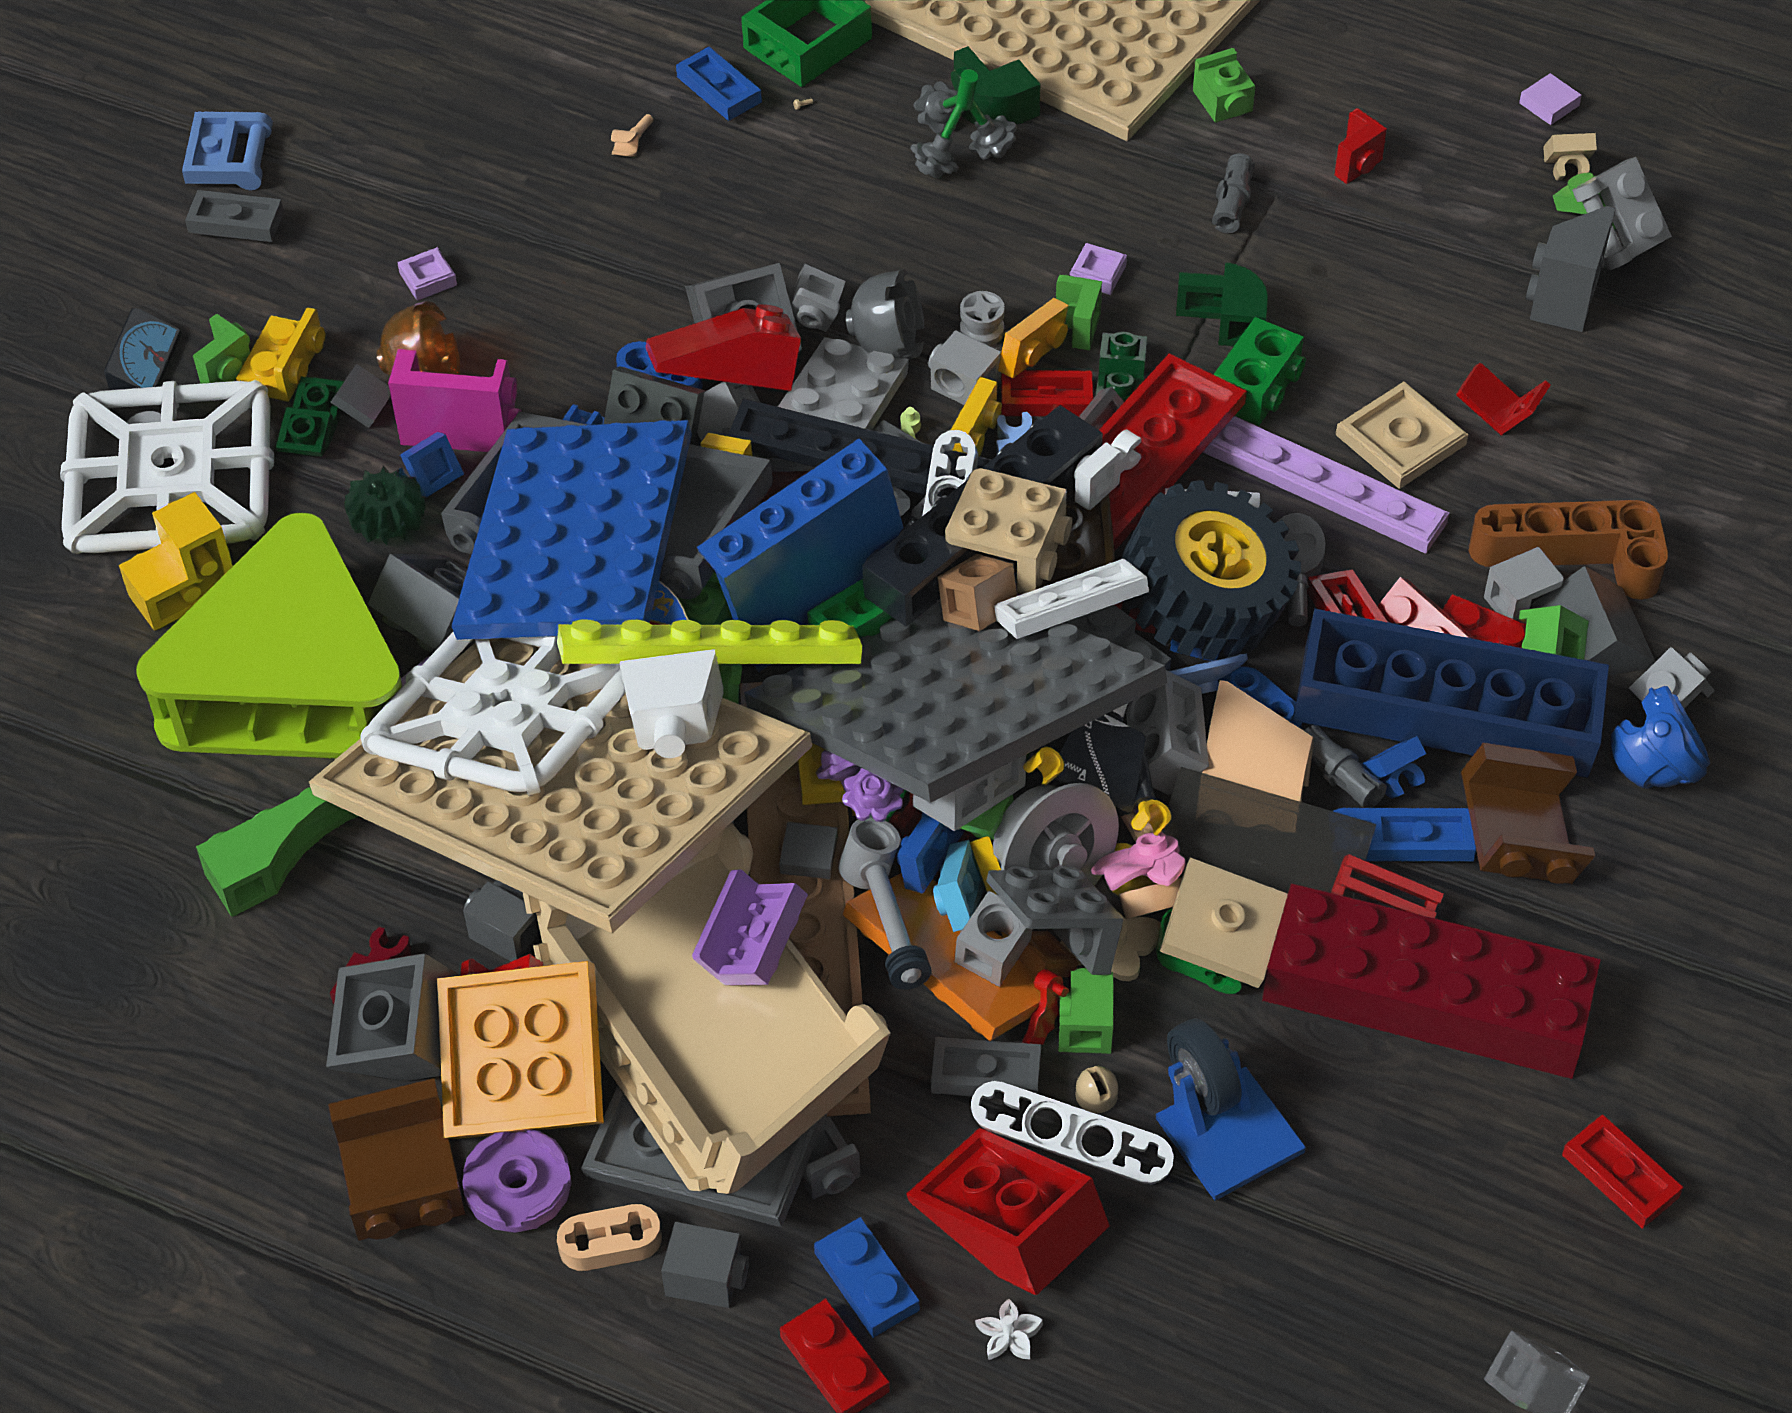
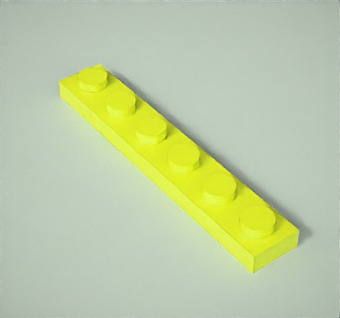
(733, 642)

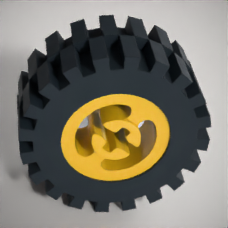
(1249, 562)

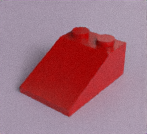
(735, 347)
(1012, 1208)

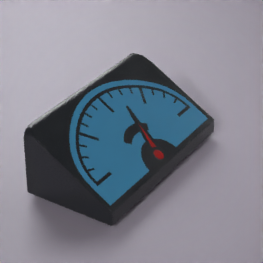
(141, 352)

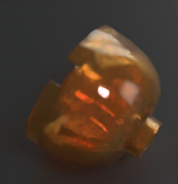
(419, 330)

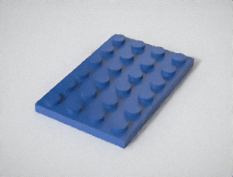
(573, 528)

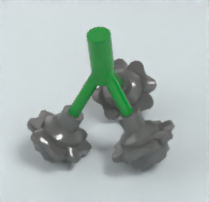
(941, 111)

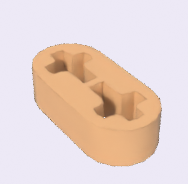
(1149, 899)
(609, 1237)

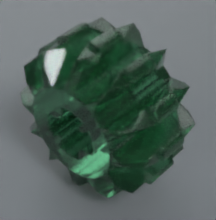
(384, 505)

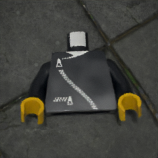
(1109, 758)

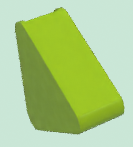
(272, 655)

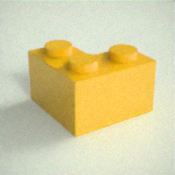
(181, 568)

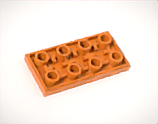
(981, 1003)

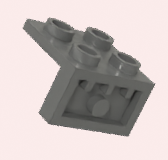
(1067, 905)

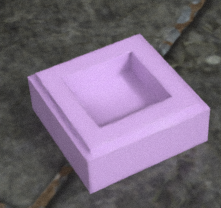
(1550, 99)
(1100, 265)
(427, 273)

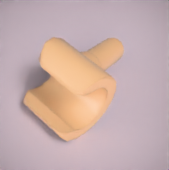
(628, 141)

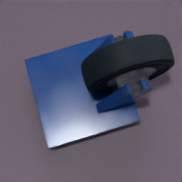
(1221, 1113)

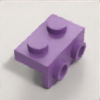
(748, 929)

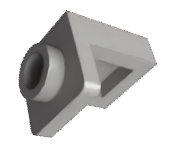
(816, 298)
(1682, 676)

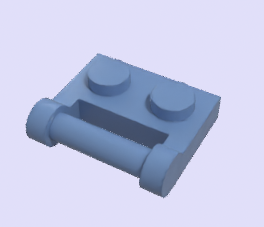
(213, 147)

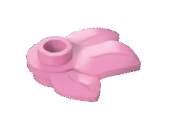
(1149, 856)

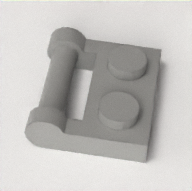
(1636, 211)

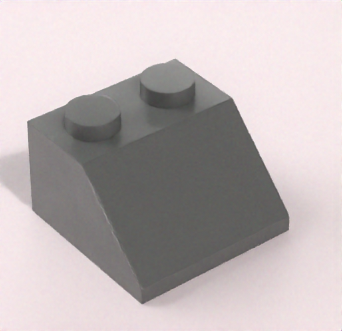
(1569, 269)
(420, 596)
(388, 1018)

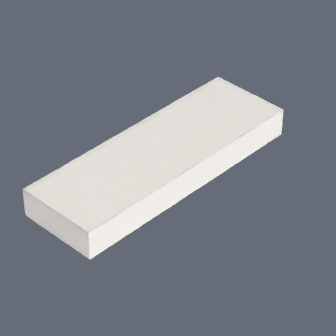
(1071, 598)

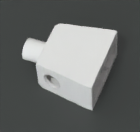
(673, 699)

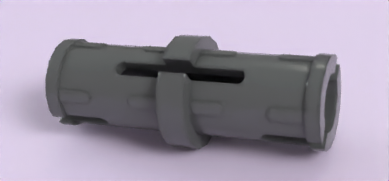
(1233, 193)
(1343, 769)

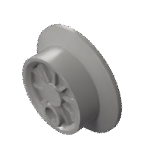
(1057, 828)

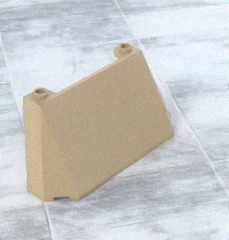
(706, 1064)

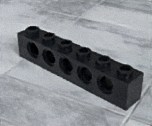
(906, 571)

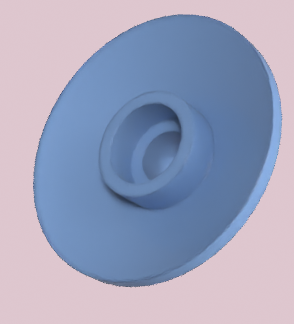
(1207, 674)

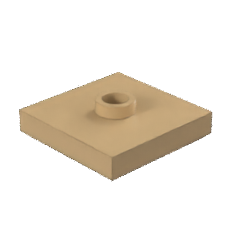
(1401, 434)
(1224, 922)

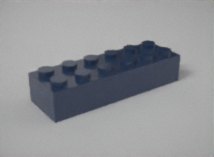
(1448, 689)

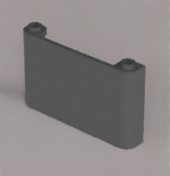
(712, 495)

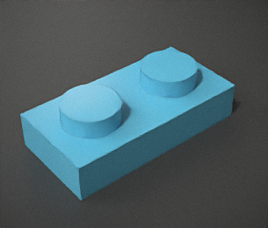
(959, 885)

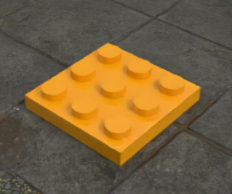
(519, 1050)

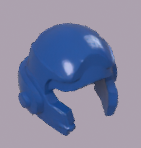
(1662, 750)

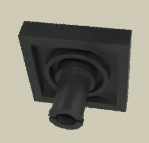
(648, 398)

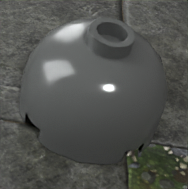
(887, 315)

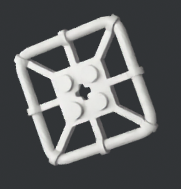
(148, 444)
(495, 708)

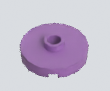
(510, 1158)

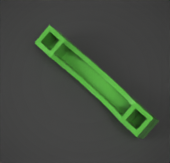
(256, 856)

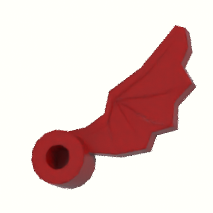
(1044, 1017)

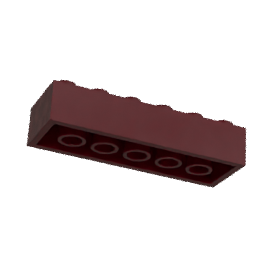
(1431, 980)

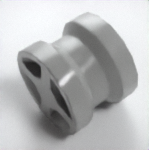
(982, 317)

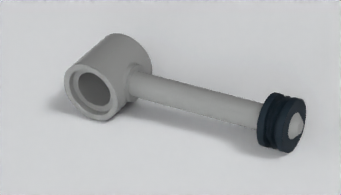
(867, 865)

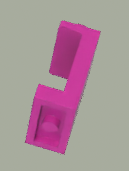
(464, 407)

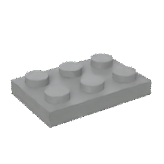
(846, 384)

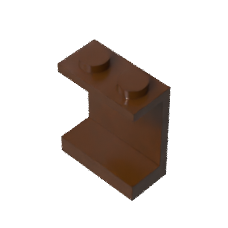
(1520, 815)
(396, 1160)

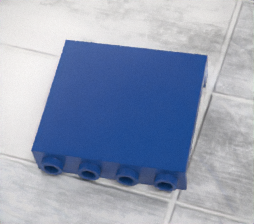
(806, 540)

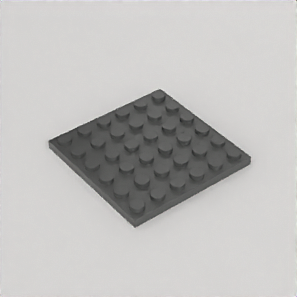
(953, 701)

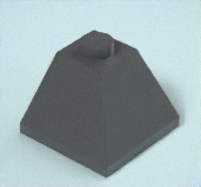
(740, 291)

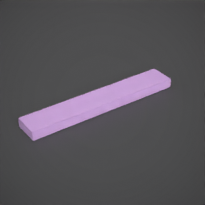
(1329, 484)

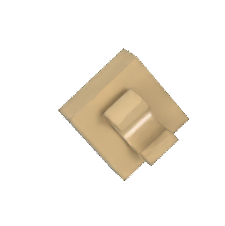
(1570, 149)

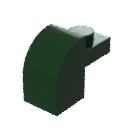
(1001, 91)
(1230, 297)

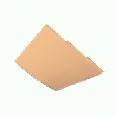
(1257, 745)

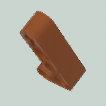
(1578, 534)

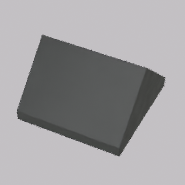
(1612, 626)

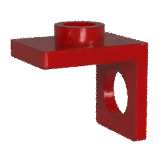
(1496, 401)

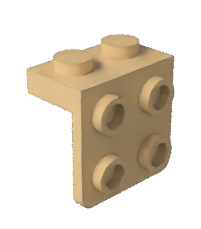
(1012, 521)

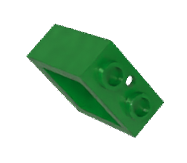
(769, 41)

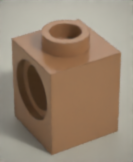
(973, 590)

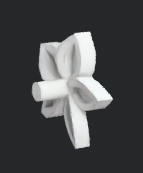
(1009, 1331)

